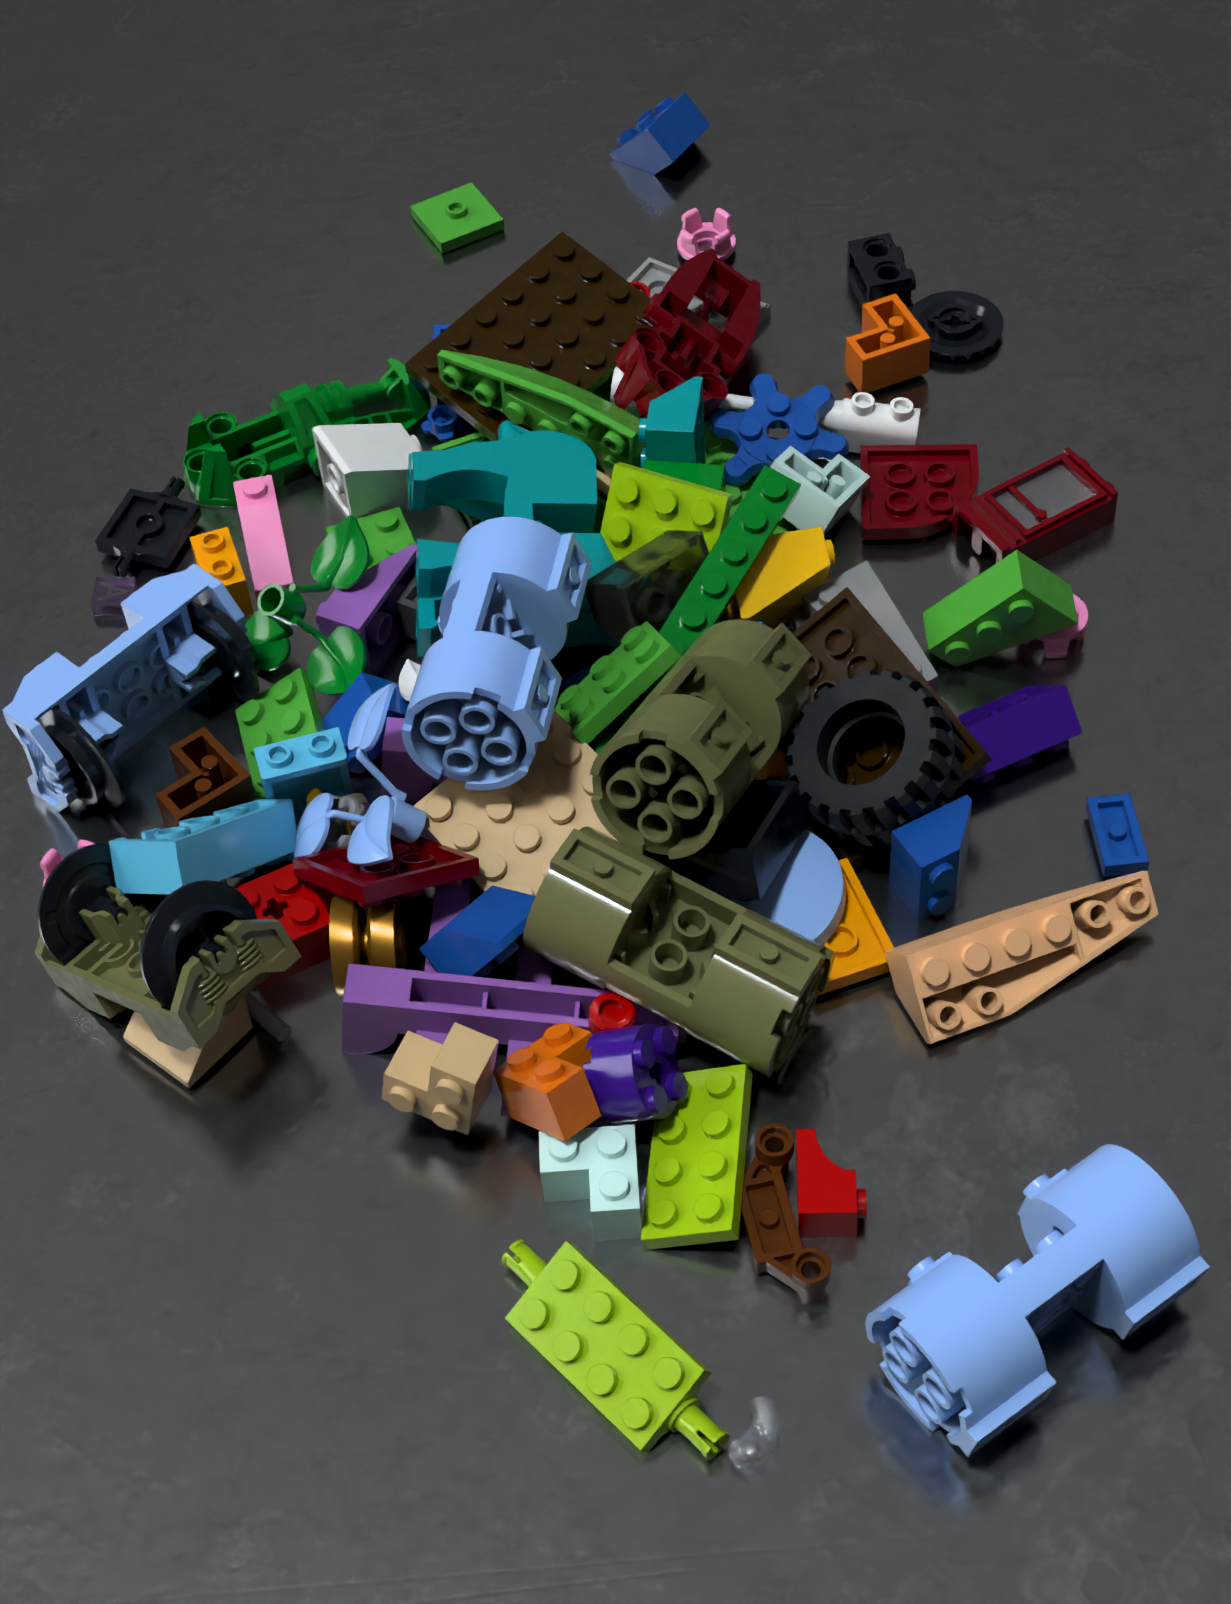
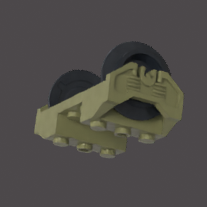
(164, 955)

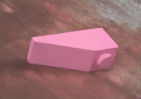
(263, 532)

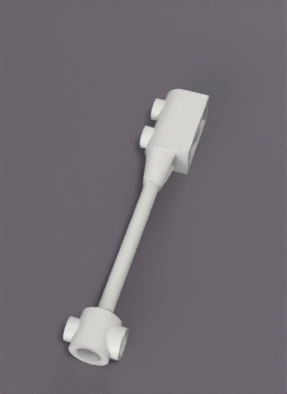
(856, 419)

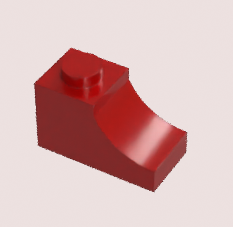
(825, 1192)

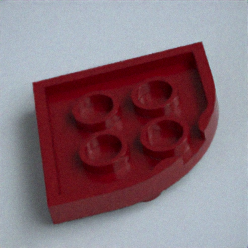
(915, 488)

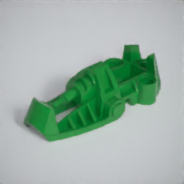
(285, 437)

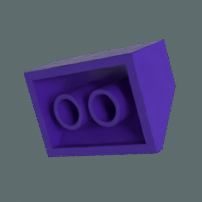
(1021, 726)

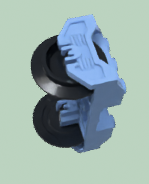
(90, 714)

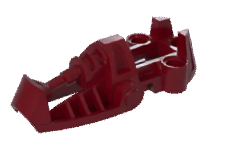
(684, 341)

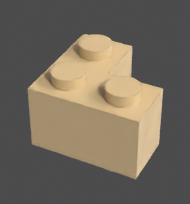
(443, 1079)

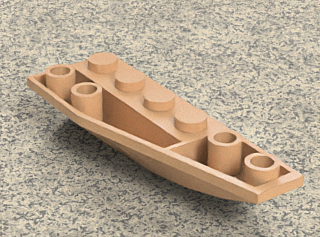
(1014, 955)

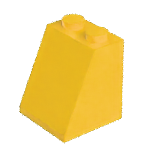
(782, 574)

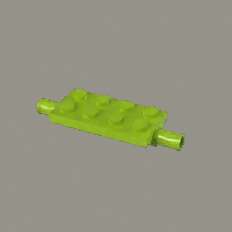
(611, 1348)

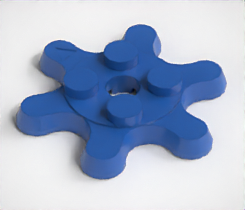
(776, 410)

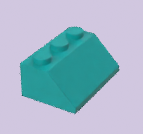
(675, 425)

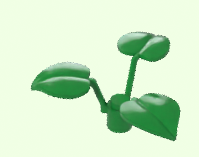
(342, 657)

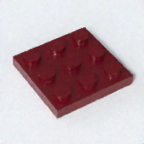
(406, 875)

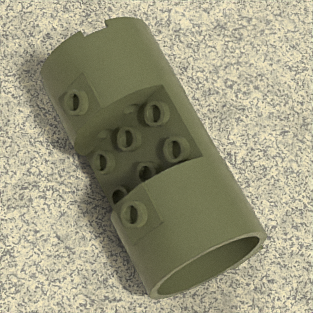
(700, 738)
(677, 949)

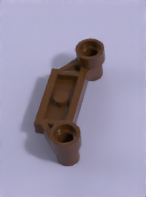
(771, 1222)

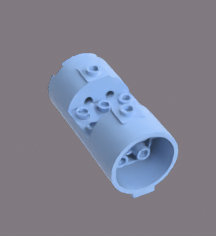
(490, 679)
(1101, 1243)

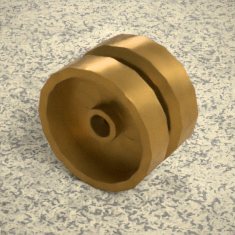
(372, 943)

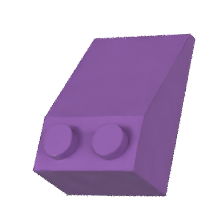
(371, 607)

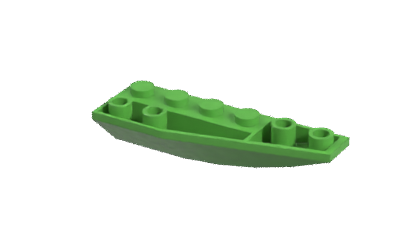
(546, 404)

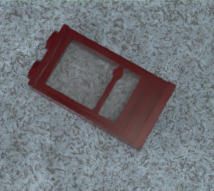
(1038, 509)

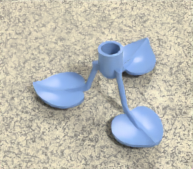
(386, 815)

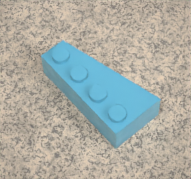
(206, 848)

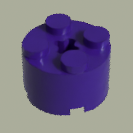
(635, 1073)

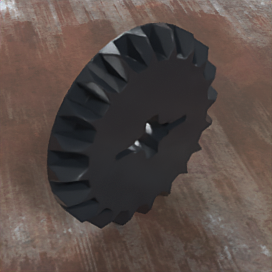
(977, 322)

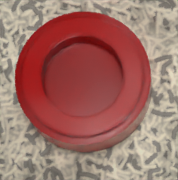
(610, 1012)

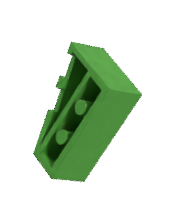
(999, 611)

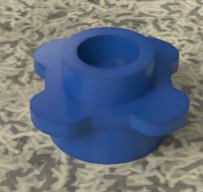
(443, 423)

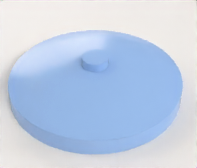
(806, 891)

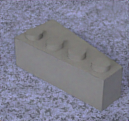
(873, 596)

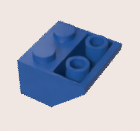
(660, 135)
(480, 933)

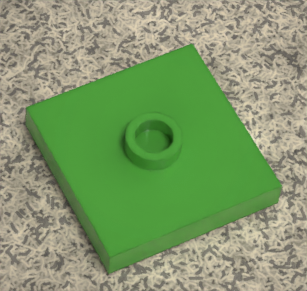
(457, 217)

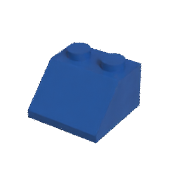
(931, 858)

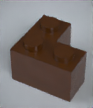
(206, 780)

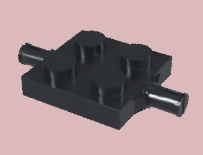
(148, 527)

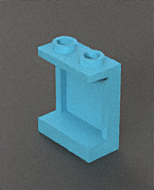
(304, 763)

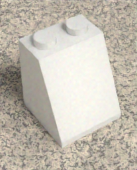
(365, 465)

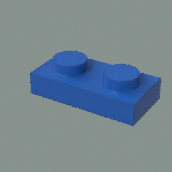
(1116, 834)

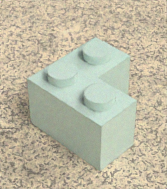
(823, 492)
(597, 1167)

